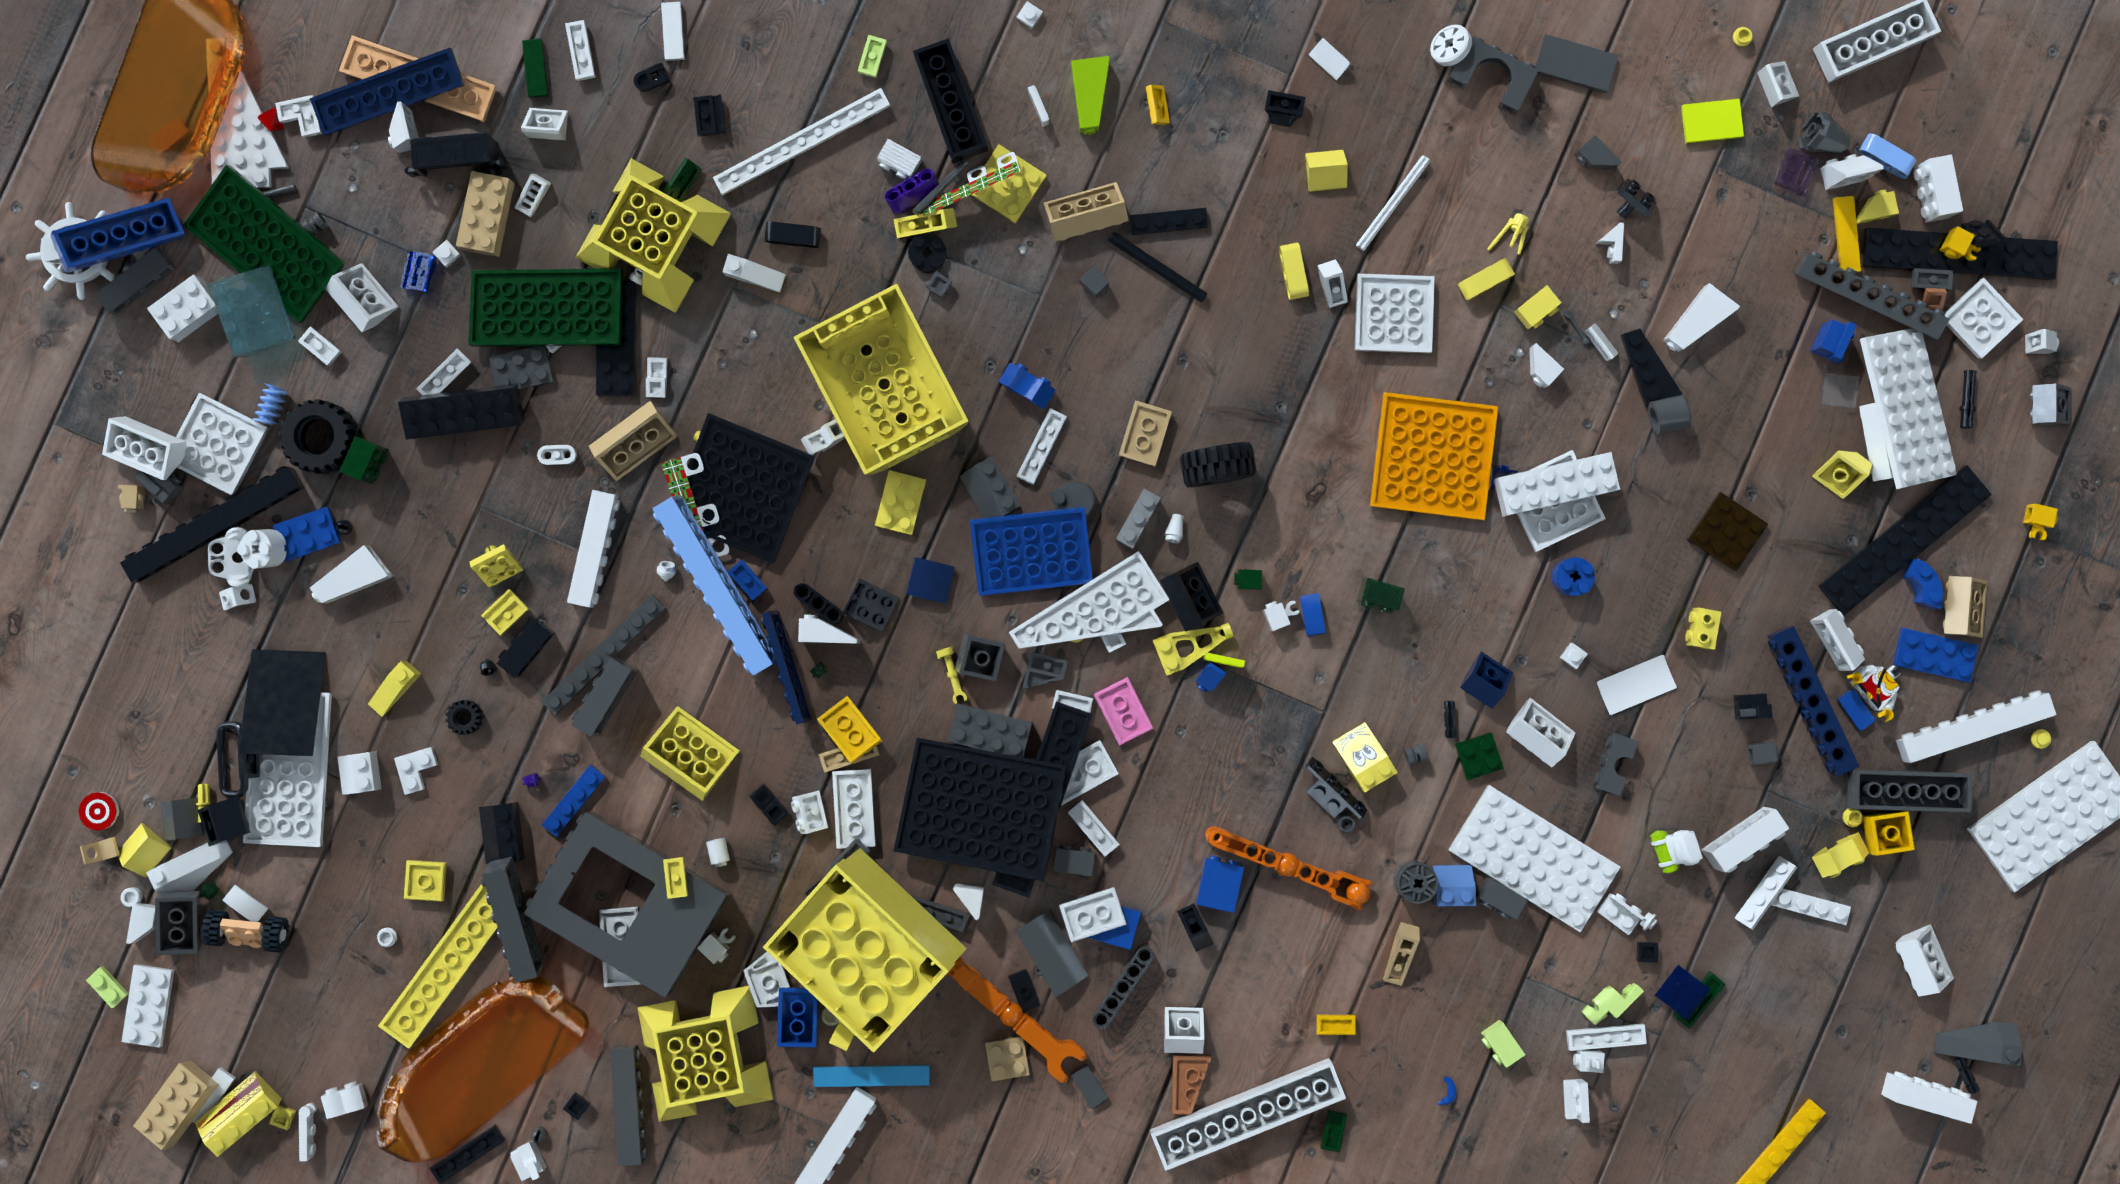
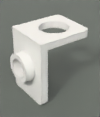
(231, 597)

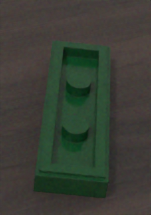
(535, 68)
(1715, 986)

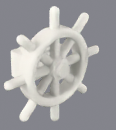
(50, 256)

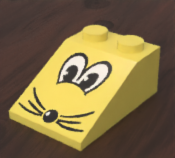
(1364, 757)

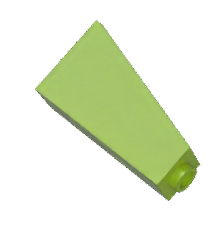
(1089, 88)

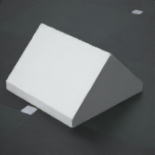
(1777, 83)
(545, 124)
(971, 897)

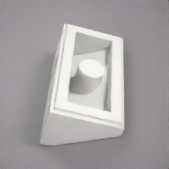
(1329, 59)
(1601, 342)

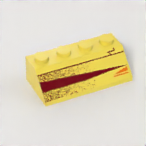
(237, 1113)

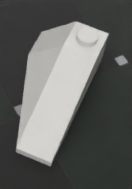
(189, 869)

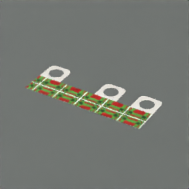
(975, 184)
(676, 477)

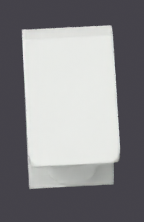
(1615, 239)

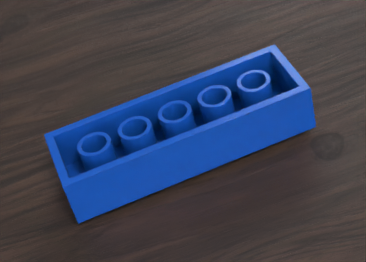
(117, 235)

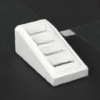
(526, 191)

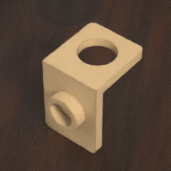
(103, 850)

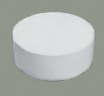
(131, 896)

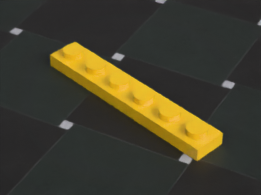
(1783, 1144)

